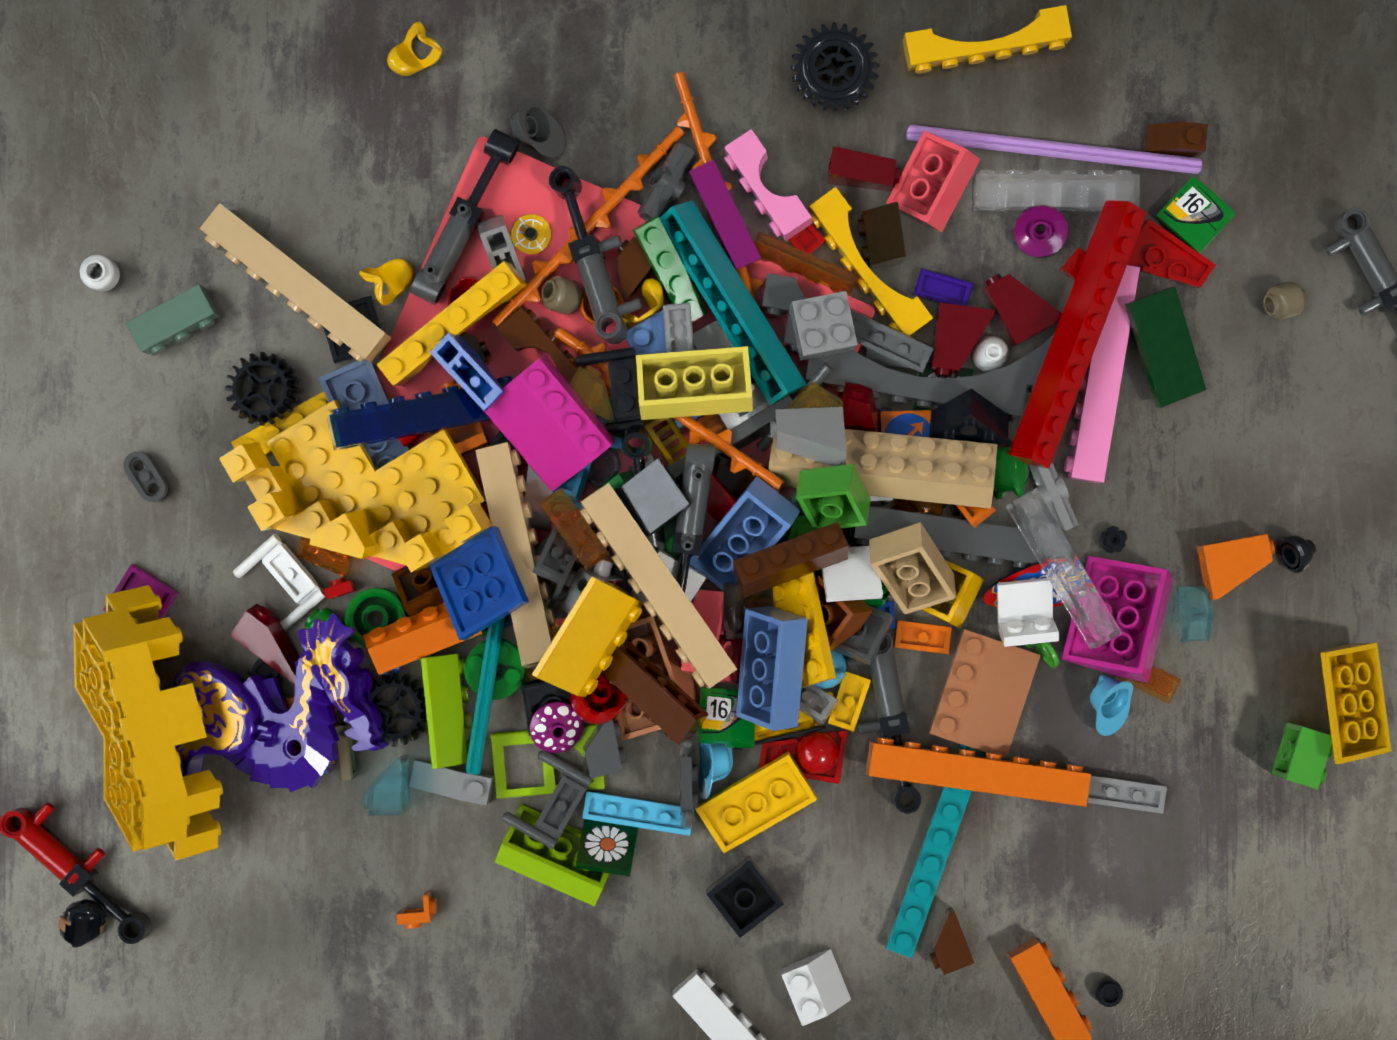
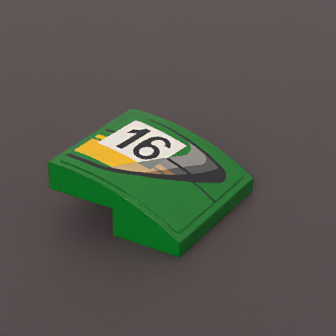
(1196, 215)
(722, 724)

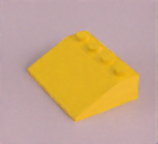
(589, 637)
(1355, 701)

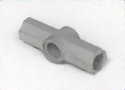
(1054, 494)

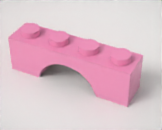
(786, 213)

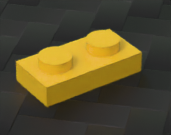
(850, 701)

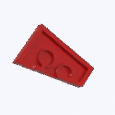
(1168, 257)
(775, 749)

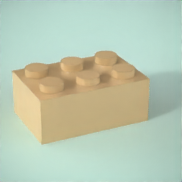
(912, 568)

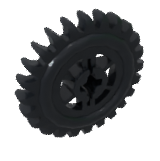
(809, 74)

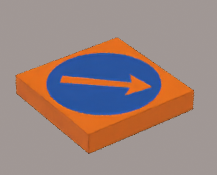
(906, 422)

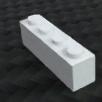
(713, 1010)

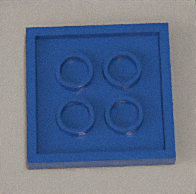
(479, 583)

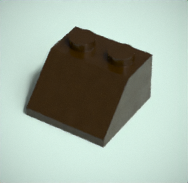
(882, 236)

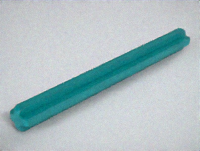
(484, 697)

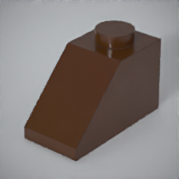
(1176, 138)
(632, 267)
(950, 945)

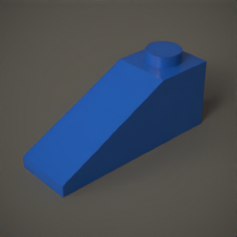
(468, 370)

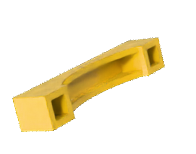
(928, 50)
(831, 215)
(471, 306)

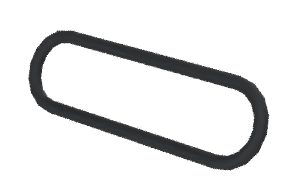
(787, 735)

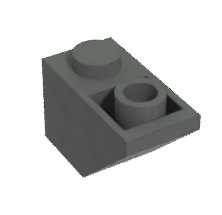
(602, 751)

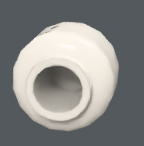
(99, 273)

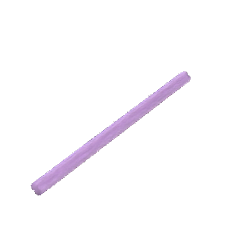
(1061, 149)

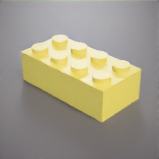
(694, 383)

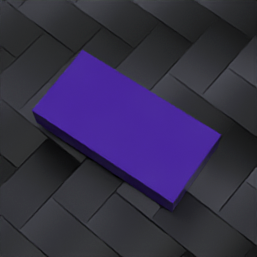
(942, 288)

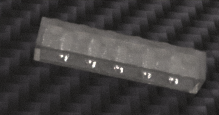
(1062, 191)
(1063, 569)

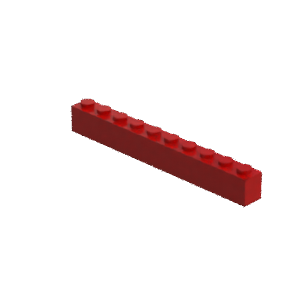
(1077, 333)

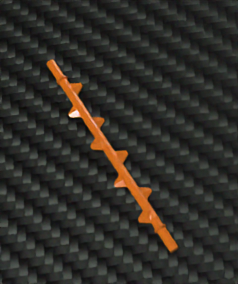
(703, 142)
(597, 220)
(697, 431)

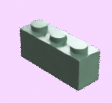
(173, 320)

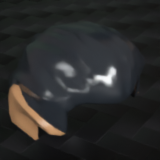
(81, 922)

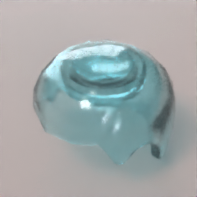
(604, 468)

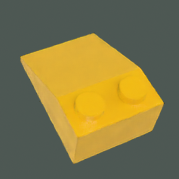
(966, 589)

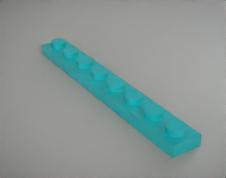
(929, 867)

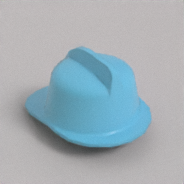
(1112, 704)
(715, 764)

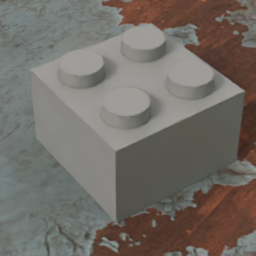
(823, 325)

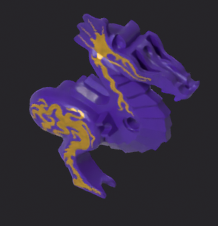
(260, 732)

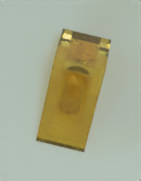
(593, 391)

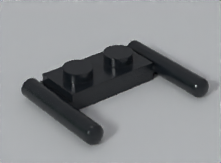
(623, 386)

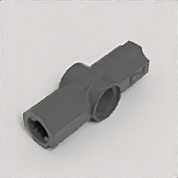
(667, 182)

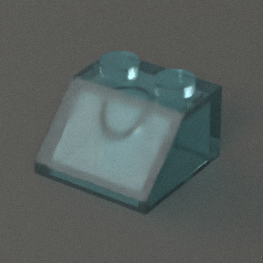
(390, 790)

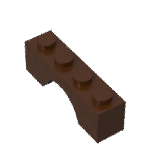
(524, 333)

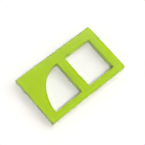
(503, 739)

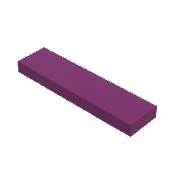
(724, 215)

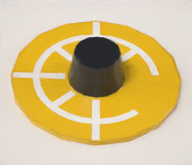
(531, 234)

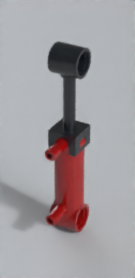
(72, 872)

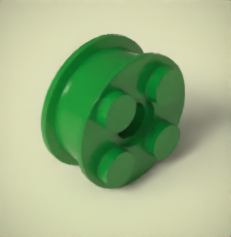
(366, 602)
(512, 674)

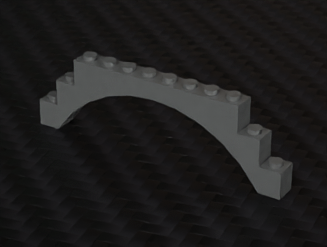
(1002, 386)

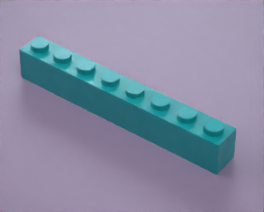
(731, 302)

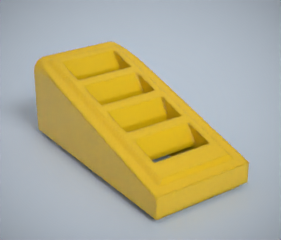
(649, 424)

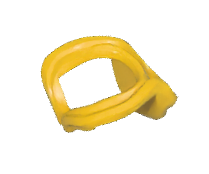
(402, 58)
(396, 274)
(653, 296)

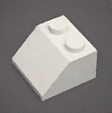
(815, 986)

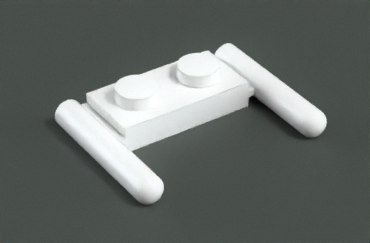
(288, 573)

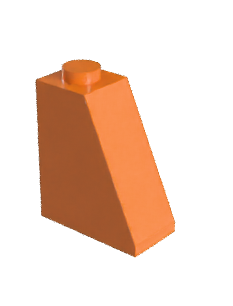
(1233, 561)

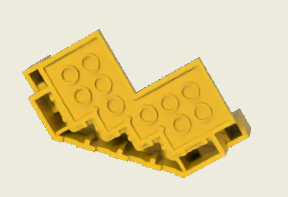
(342, 503)
(144, 726)

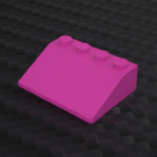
(549, 423)
(1138, 603)

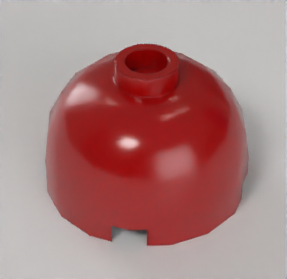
(601, 705)

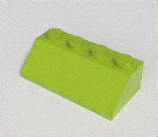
(446, 709)
(548, 866)

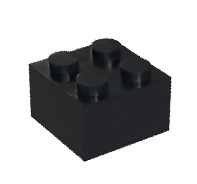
(970, 419)
(744, 897)

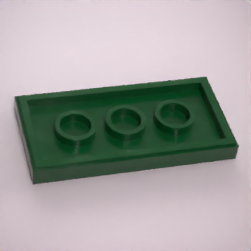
(1165, 347)

